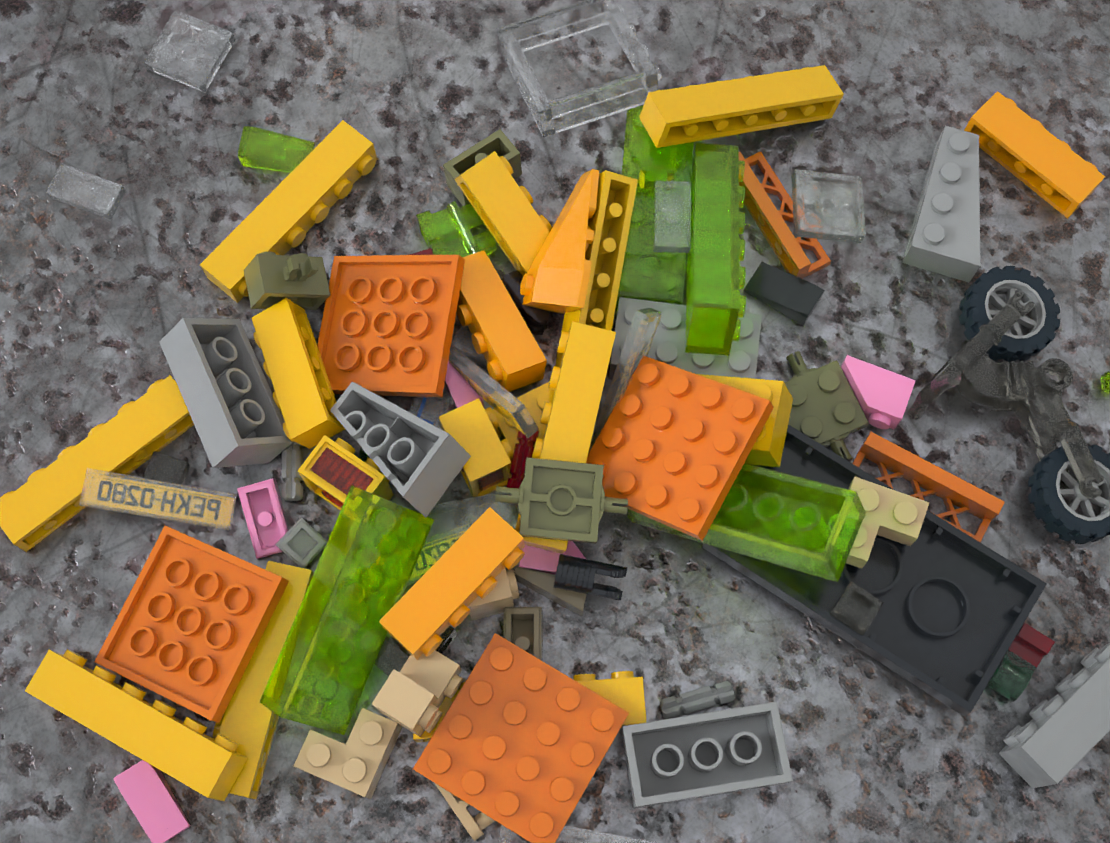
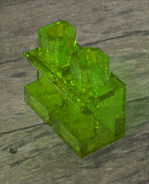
(449, 231)

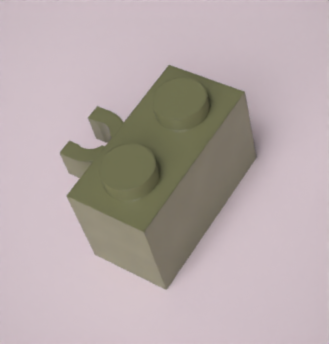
(495, 142)
(285, 276)

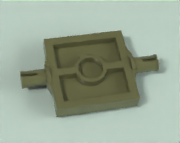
(824, 404)
(561, 500)

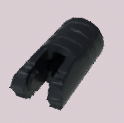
(535, 318)
(579, 574)

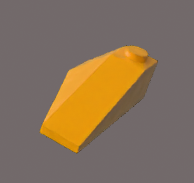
(560, 271)

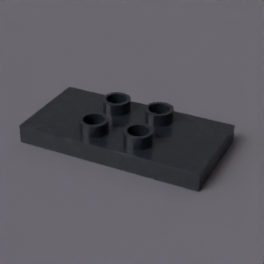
(945, 597)

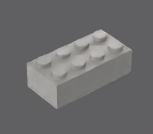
(669, 341)
(225, 391)
(1064, 726)
(705, 755)

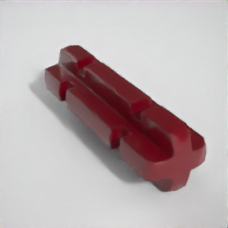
(521, 452)

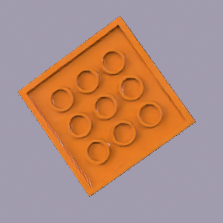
(390, 323)
(677, 445)
(192, 623)
(521, 742)

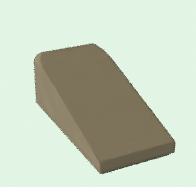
(544, 584)
(525, 628)

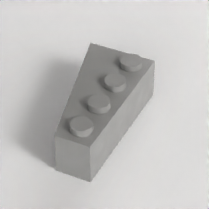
(948, 212)
(405, 448)

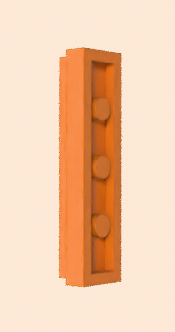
(772, 222)
(933, 479)

